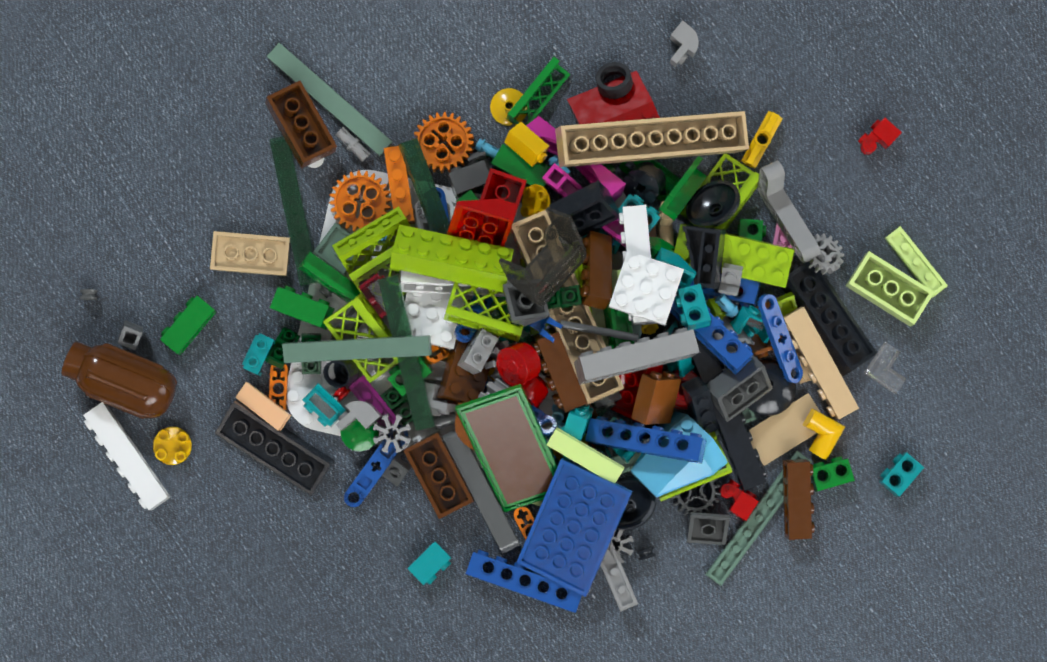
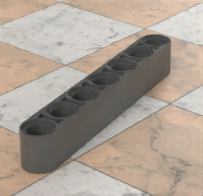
(481, 492)

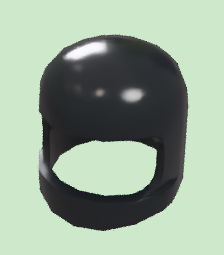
(345, 373)

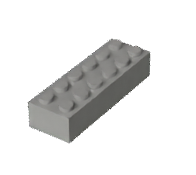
(636, 356)

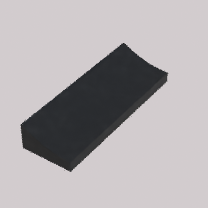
(831, 318)
(275, 449)

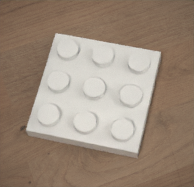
(646, 288)
(427, 315)

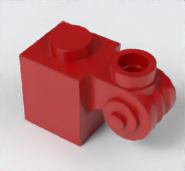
(883, 132)
(743, 502)

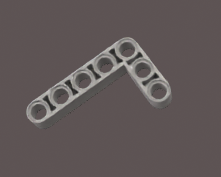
(782, 209)

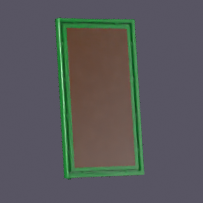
(509, 446)

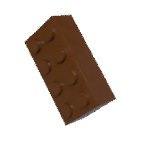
(300, 124)
(559, 371)
(457, 383)
(438, 474)

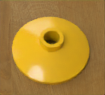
(498, 106)

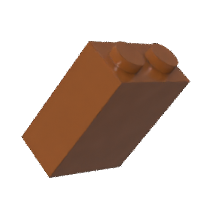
(656, 398)

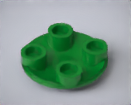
(357, 437)

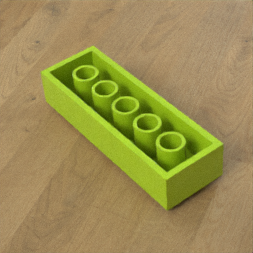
(450, 258)
(759, 259)

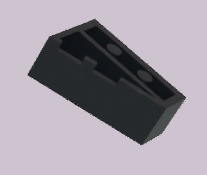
(706, 254)

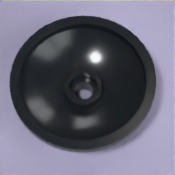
(713, 204)
(779, 397)
(641, 501)

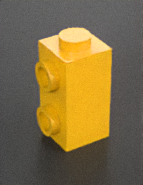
(526, 144)

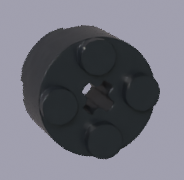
(645, 182)

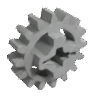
(829, 252)

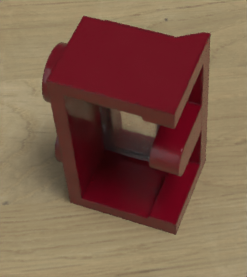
(373, 294)

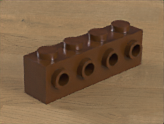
(597, 270)
(797, 499)

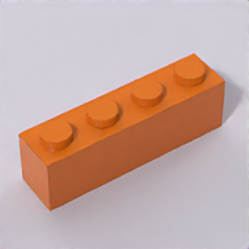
(399, 182)

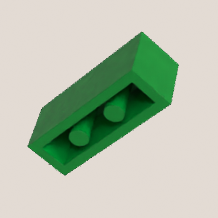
(511, 163)
(301, 306)
(187, 325)

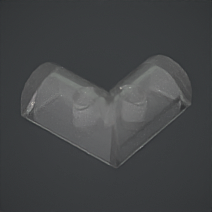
(881, 371)

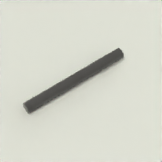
(599, 331)

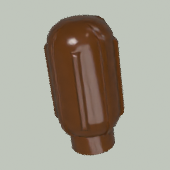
(120, 379)

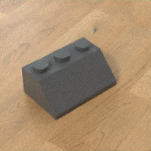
(737, 392)

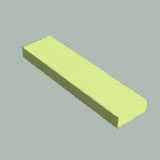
(915, 261)
(585, 455)

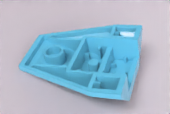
(665, 474)

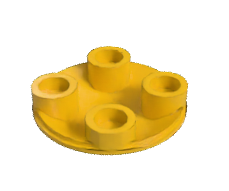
(534, 200)
(172, 445)

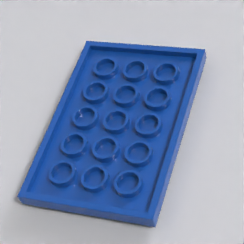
(574, 527)

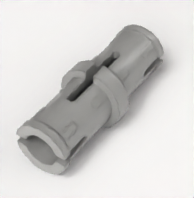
(352, 144)

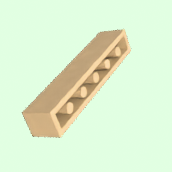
(820, 364)

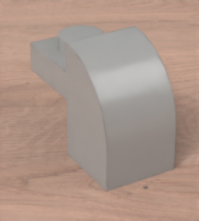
(687, 40)
(438, 405)
(359, 410)

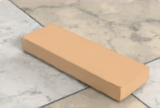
(263, 406)

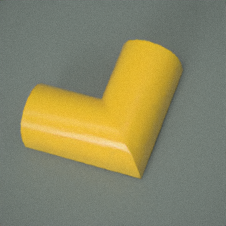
(828, 433)

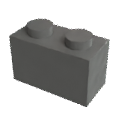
(468, 178)

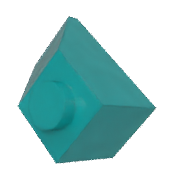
(676, 260)

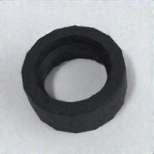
(609, 69)

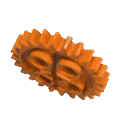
(456, 132)
(343, 198)

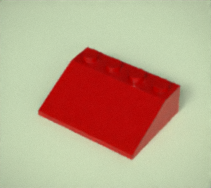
(594, 108)
(483, 220)

